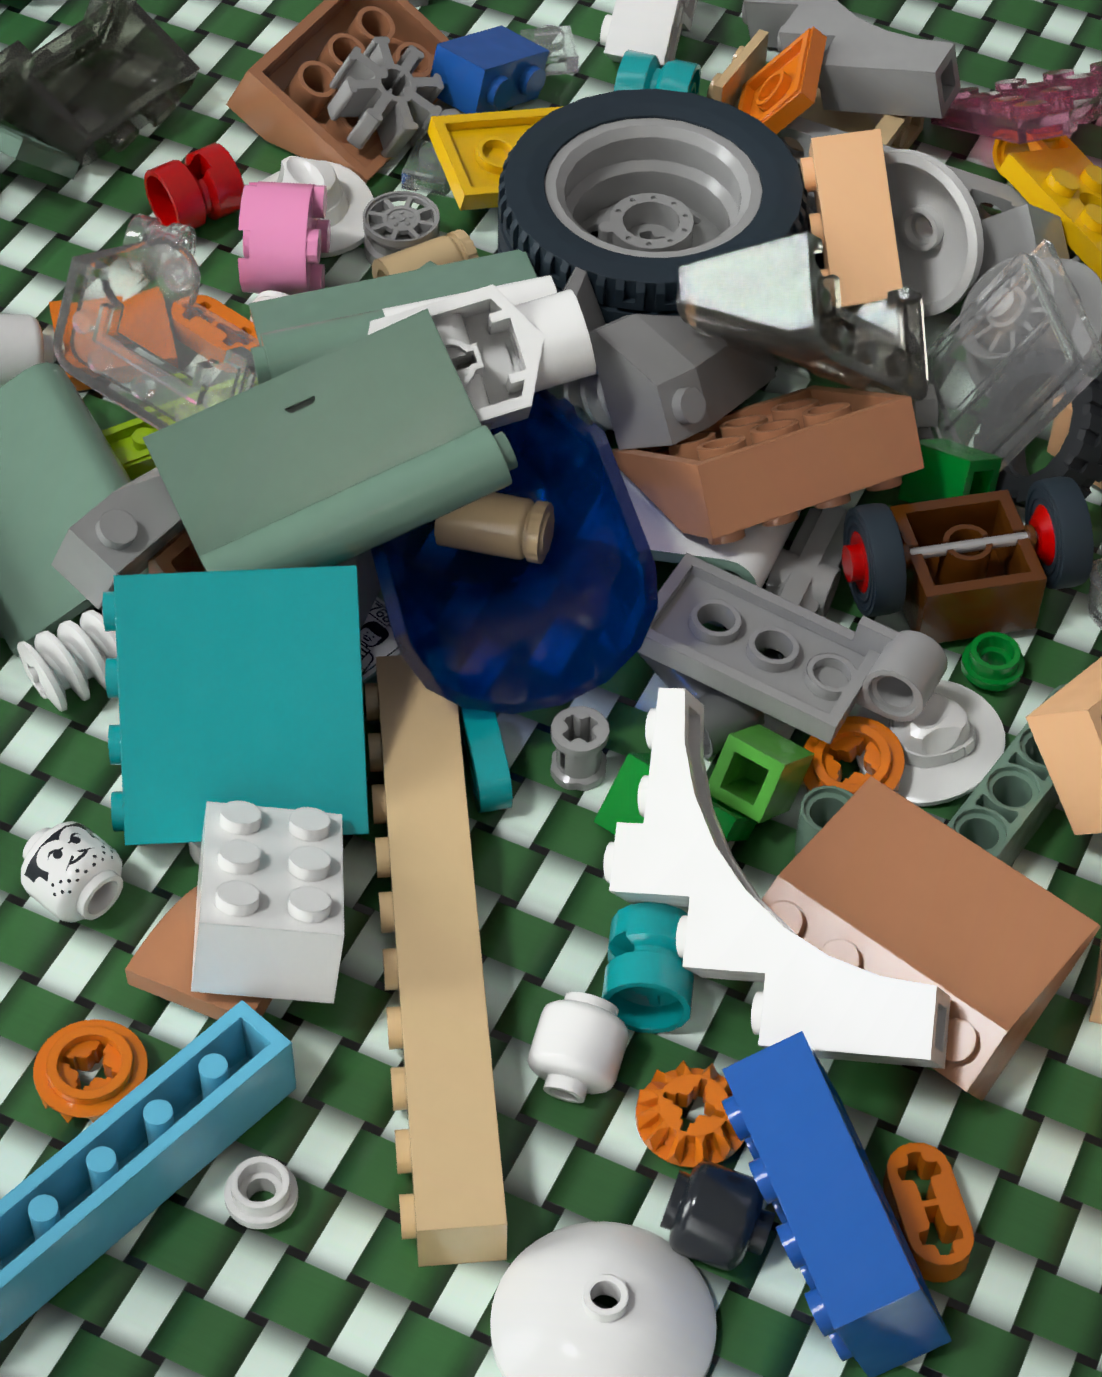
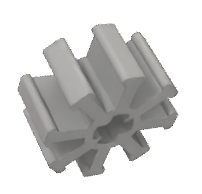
(385, 96)

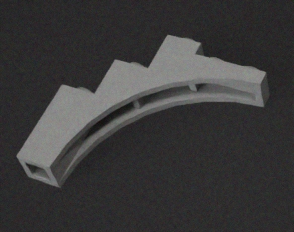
(862, 63)

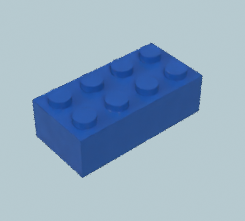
(831, 1209)

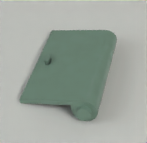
(50, 477)
(331, 477)

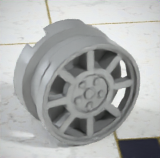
(398, 227)

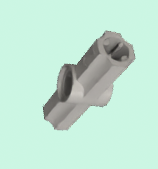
(812, 565)

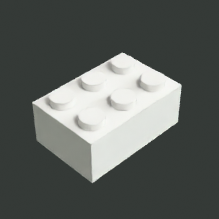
(269, 903)

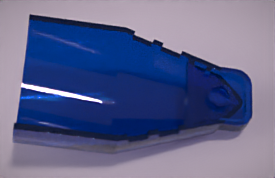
(524, 631)

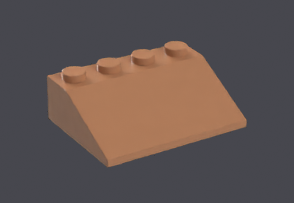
(289, 87)
(778, 460)
(934, 909)

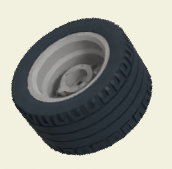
(643, 187)

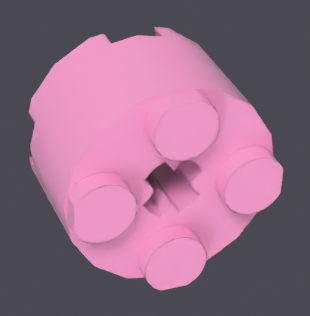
(283, 237)

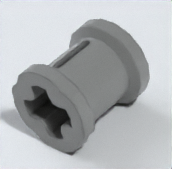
(579, 739)

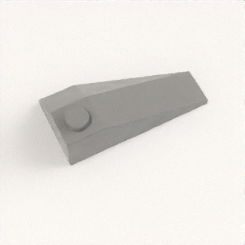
(669, 379)

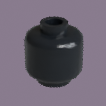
(716, 1216)

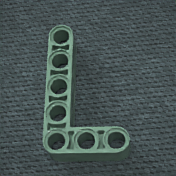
(996, 816)

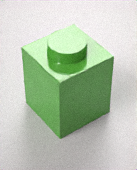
(759, 772)

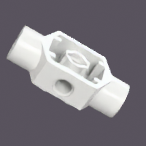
(509, 348)

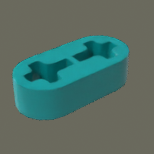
(485, 760)

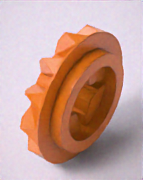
(882, 756)
(79, 1048)
(661, 1120)

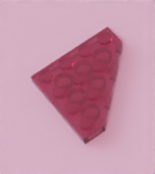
(1031, 110)

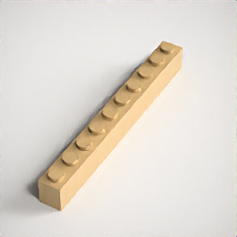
(438, 969)

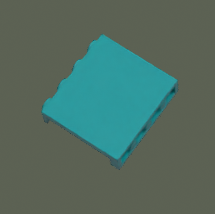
(235, 696)

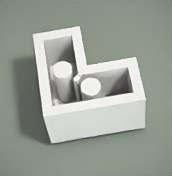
(646, 27)

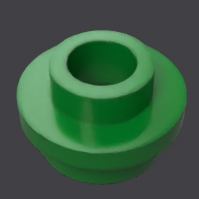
(993, 661)

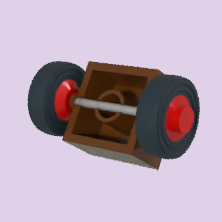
(968, 558)

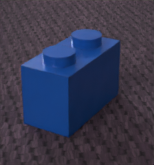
(489, 70)

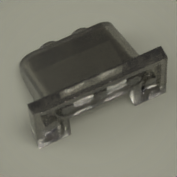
(95, 81)

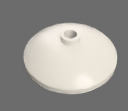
(939, 259)
(552, 1328)

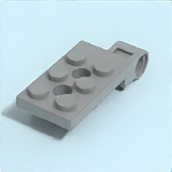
(824, 662)

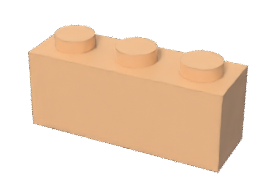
(853, 214)

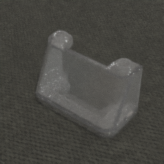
(143, 339)

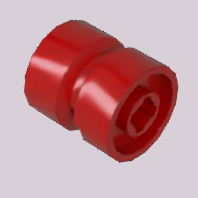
(199, 188)

